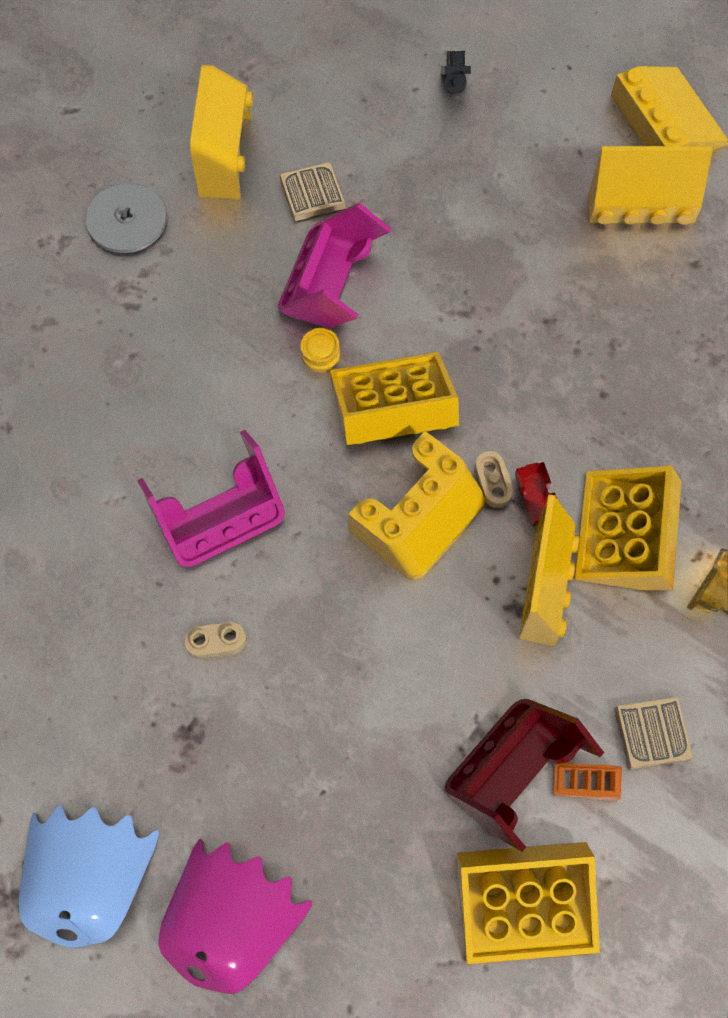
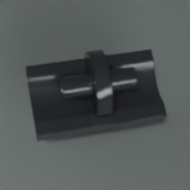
(454, 70)

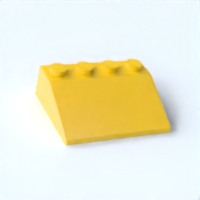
(665, 108)
(649, 184)
(394, 398)
(630, 528)
(549, 576)
(528, 902)

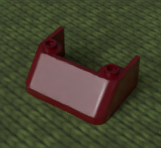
(510, 759)

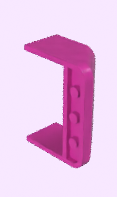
(325, 263)
(224, 519)

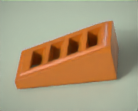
(601, 771)

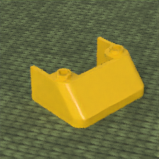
(216, 133)

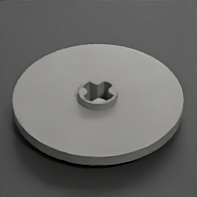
(133, 233)

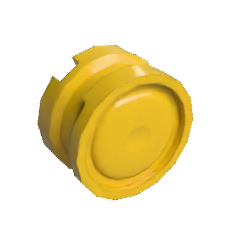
(320, 349)

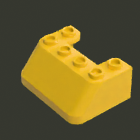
(427, 517)

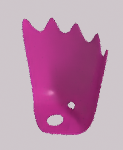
(230, 917)

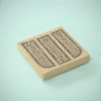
(312, 191)
(653, 733)

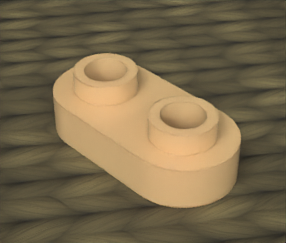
(494, 481)
(215, 642)

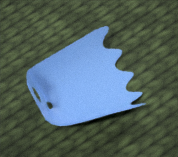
(83, 871)

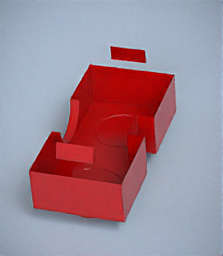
(534, 486)

